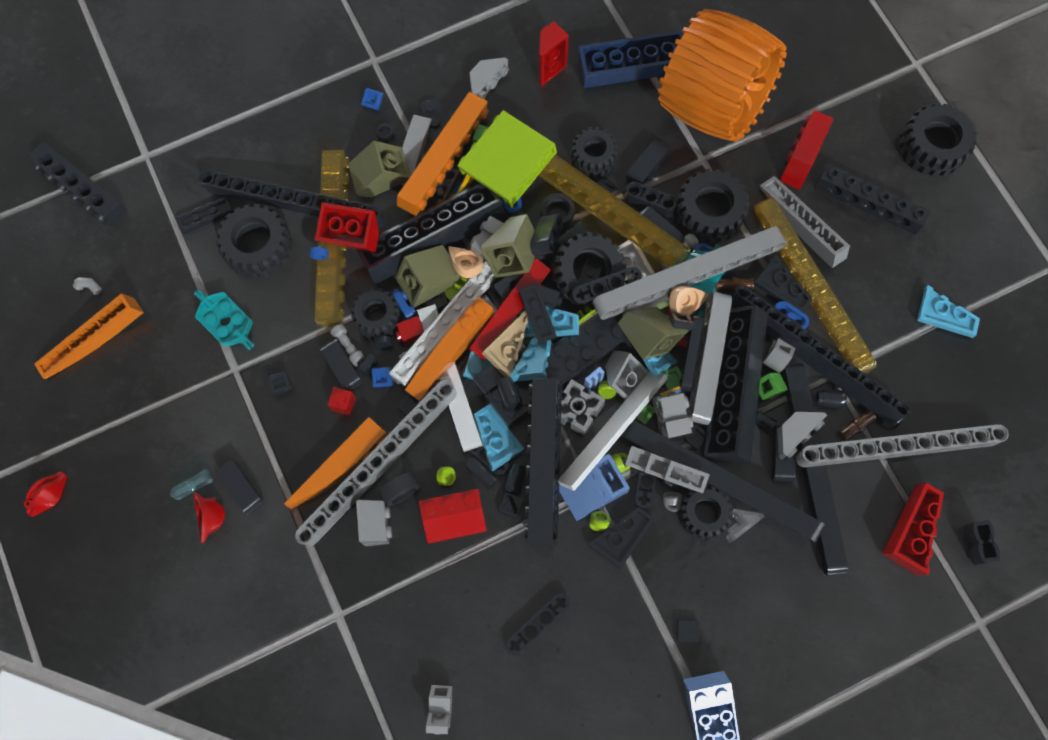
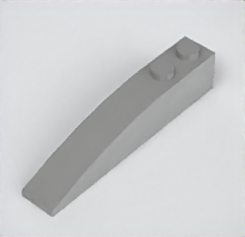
(807, 223)

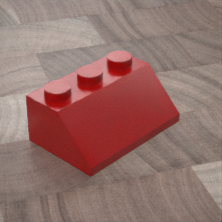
(552, 52)
(347, 227)
(452, 516)

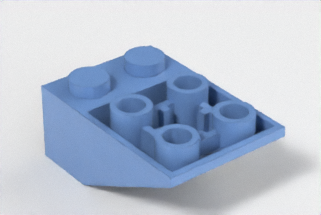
(596, 490)
(712, 707)

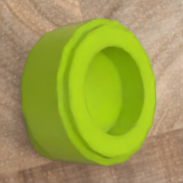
(605, 390)
(618, 461)
(446, 476)
(599, 521)

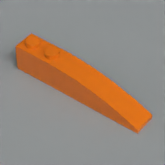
(90, 335)
(450, 348)
(340, 463)

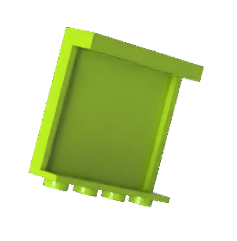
(507, 157)

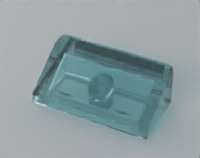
(191, 485)

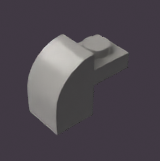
(778, 355)
(439, 709)

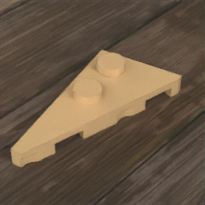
(505, 349)

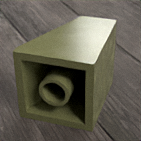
(378, 169)
(510, 247)
(426, 274)
(650, 331)

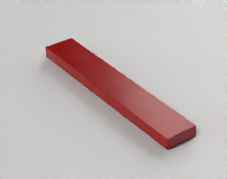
(508, 310)

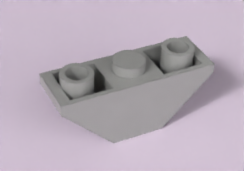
(486, 75)
(797, 430)

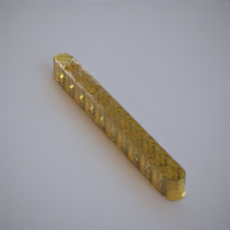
(824, 300)

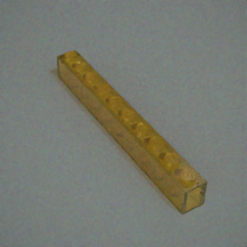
(615, 213)
(330, 271)

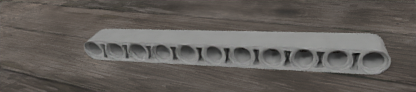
(689, 272)
(911, 443)
(367, 465)

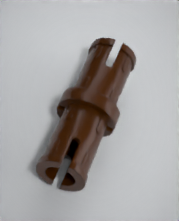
(733, 282)
(856, 425)

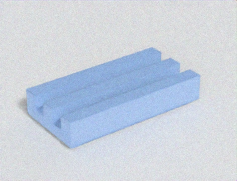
(593, 379)

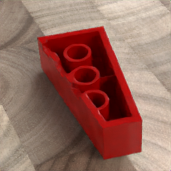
(806, 148)
(915, 530)

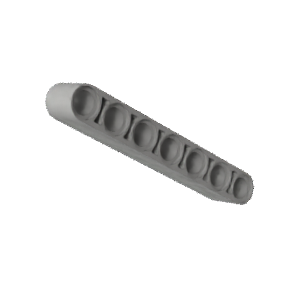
(709, 357)

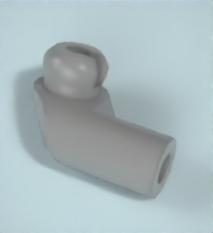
(81, 282)

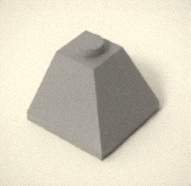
(624, 373)

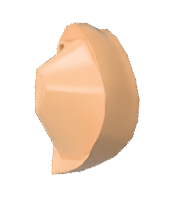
(466, 262)
(686, 299)

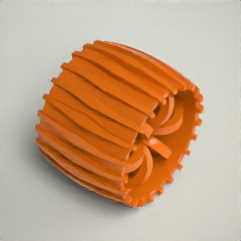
(721, 74)

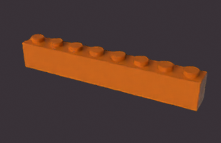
(442, 154)

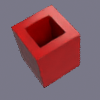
(409, 331)
(341, 401)

